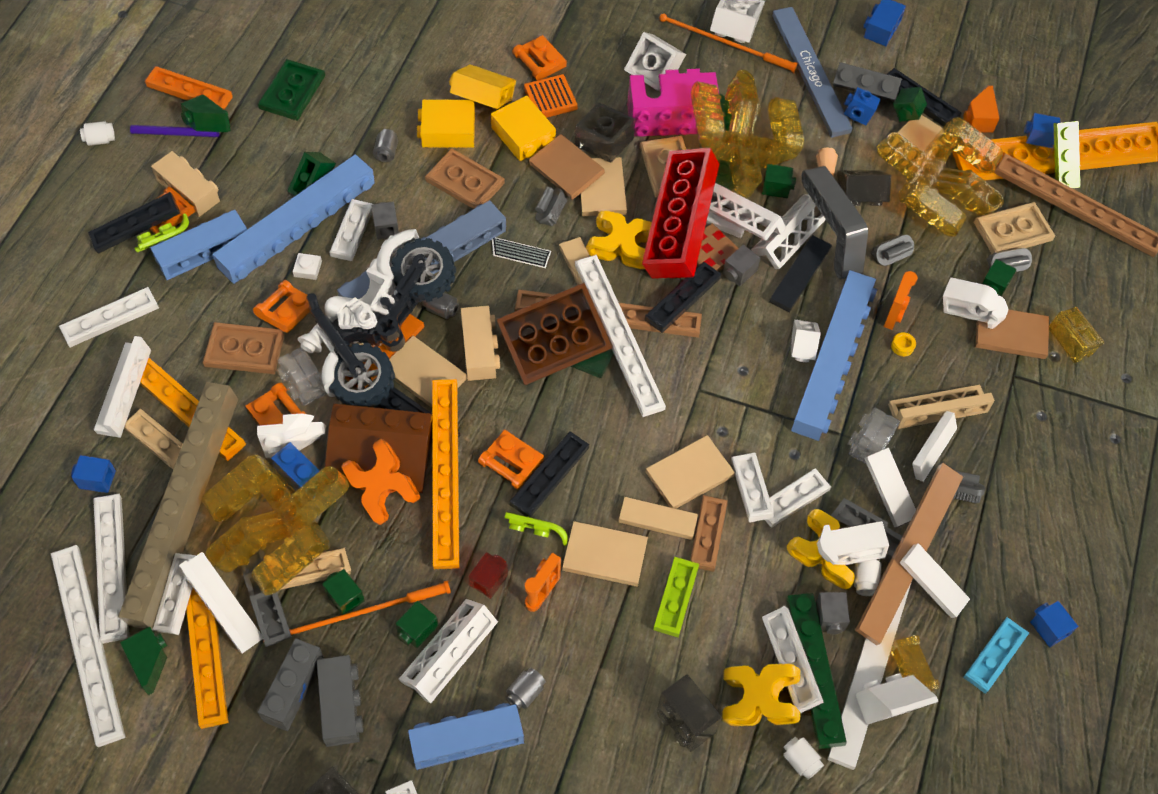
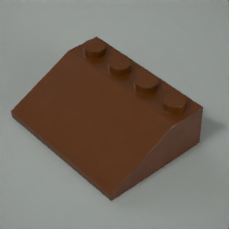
(554, 334)
(357, 428)

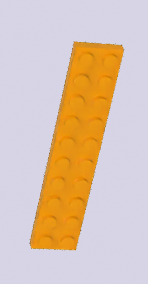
(1097, 149)

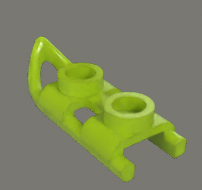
(166, 232)
(540, 527)

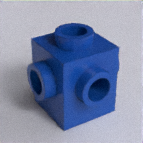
(861, 106)

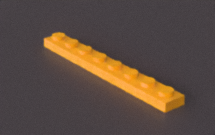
(445, 474)

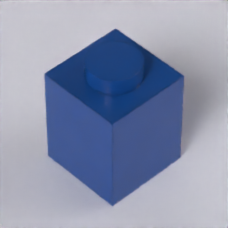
(1041, 130)
(93, 474)
(1053, 623)

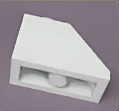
(805, 340)

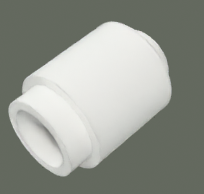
(97, 133)
(867, 577)
(803, 757)

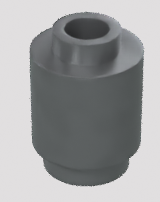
(385, 145)
(444, 306)
(525, 688)

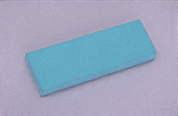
(996, 655)

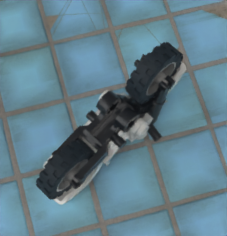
(397, 284)

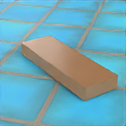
(708, 532)

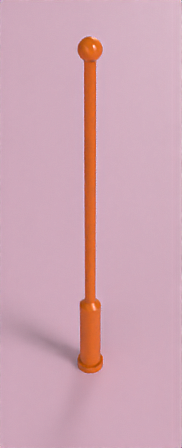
(766, 56)
(410, 598)

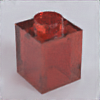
(488, 574)

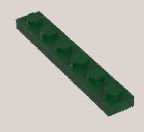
(825, 716)

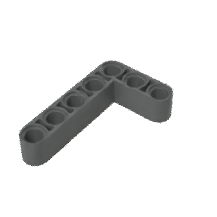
(841, 216)

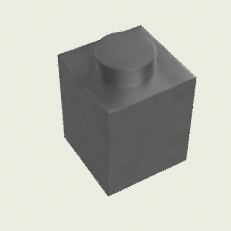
(385, 220)
(741, 265)
(833, 611)

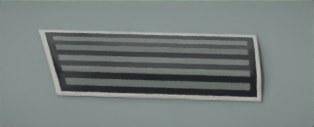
(520, 252)

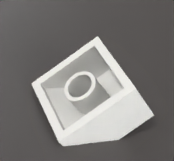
(652, 58)
(893, 698)

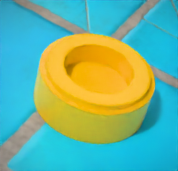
(903, 344)

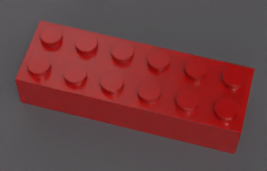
(681, 214)

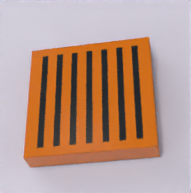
(551, 95)

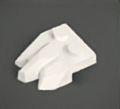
(295, 429)

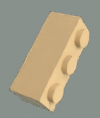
(187, 182)
(479, 343)

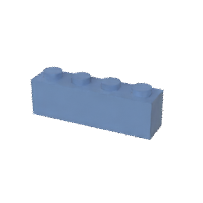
(197, 244)
(466, 736)

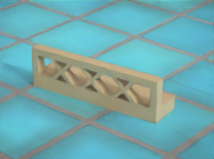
(933, 412)

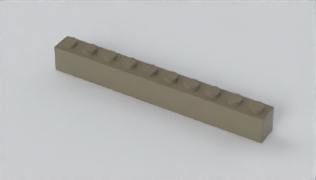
(179, 504)

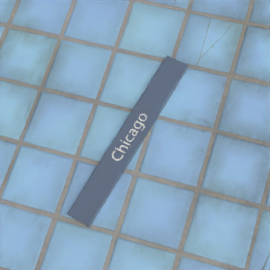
(812, 72)

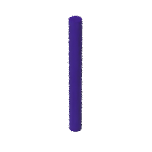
(166, 130)

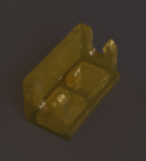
(1075, 334)
(911, 661)

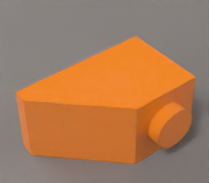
(983, 111)

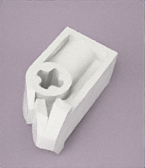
(974, 302)
(853, 544)

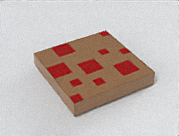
(715, 248)

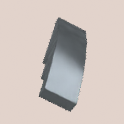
(852, 515)
(266, 607)

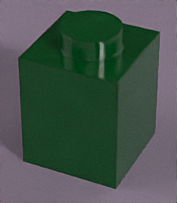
(910, 104)
(778, 181)
(999, 276)
(343, 591)
(416, 625)

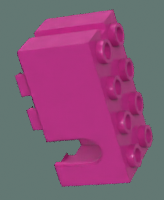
(672, 110)

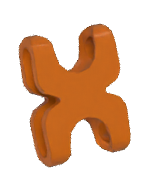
(380, 481)

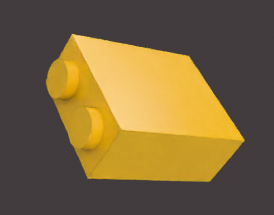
(482, 86)
(447, 123)
(523, 128)

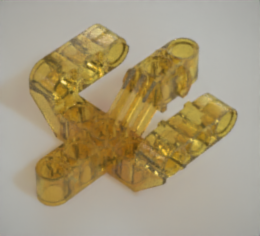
(739, 145)
(928, 177)
(306, 537)

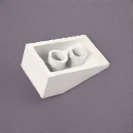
(737, 18)

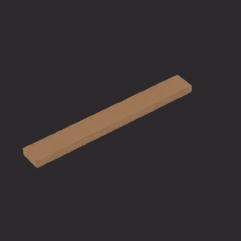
(1078, 204)
(685, 325)
(920, 530)

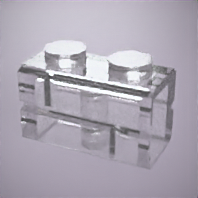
(302, 376)
(874, 435)

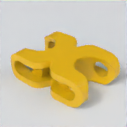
(621, 239)
(808, 553)
(761, 695)

